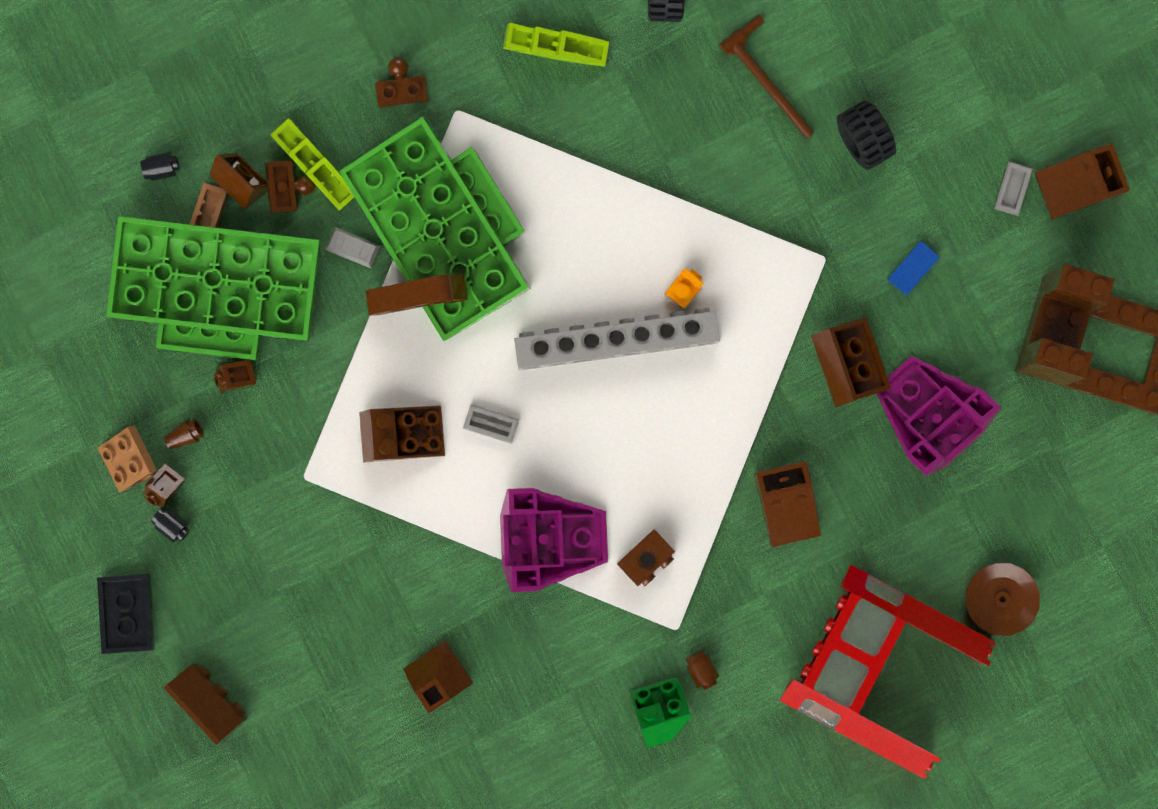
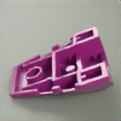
(934, 413)
(548, 539)

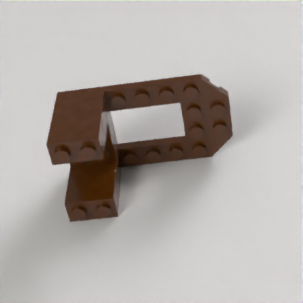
(1057, 332)

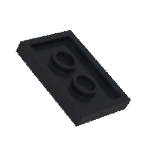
(125, 613)

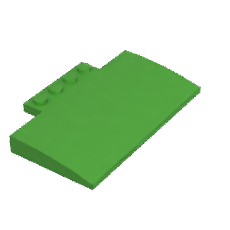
(440, 221)
(198, 275)

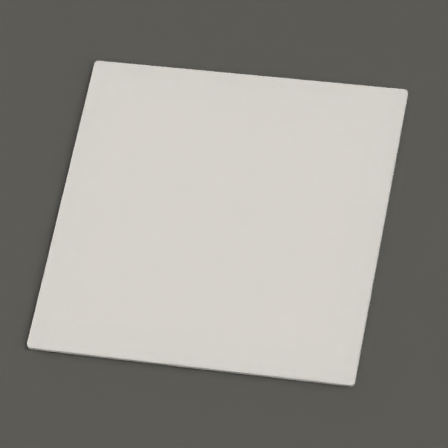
(631, 434)

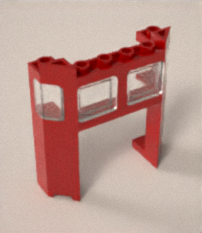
(854, 655)

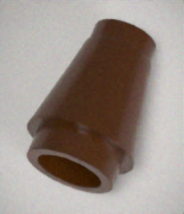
(185, 434)

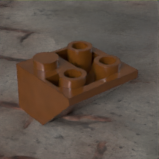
(437, 676)

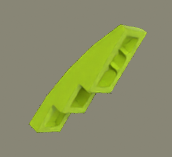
(556, 45)
(313, 163)

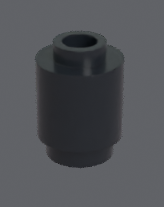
(159, 166)
(170, 524)

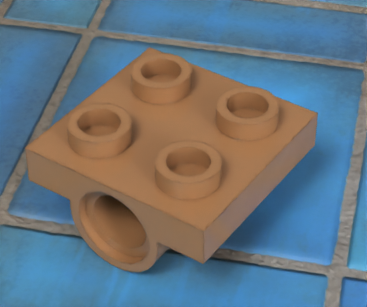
(127, 459)

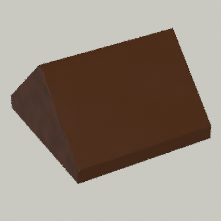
(238, 179)

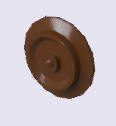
(1002, 599)

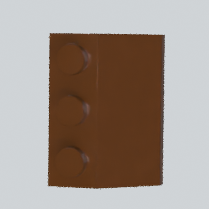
(850, 362)
(206, 702)

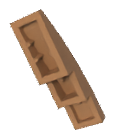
(209, 206)

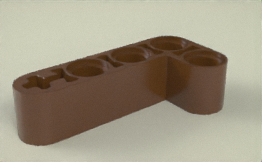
(416, 294)

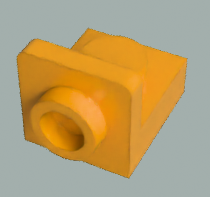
(685, 288)

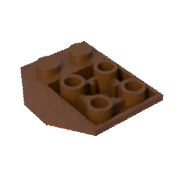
(1082, 181)
(401, 433)
(788, 503)

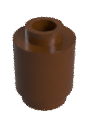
(702, 670)

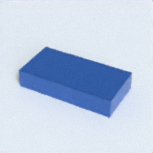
(913, 268)

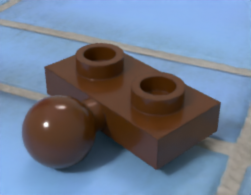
(402, 89)
(283, 187)

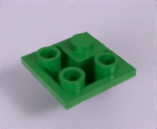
(660, 710)

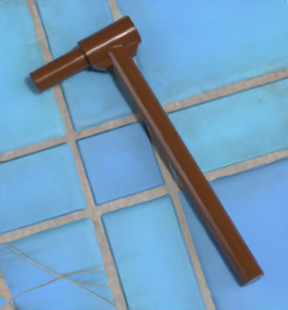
(735, 45)

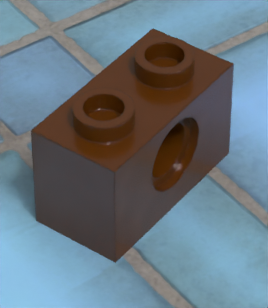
(631, 562)

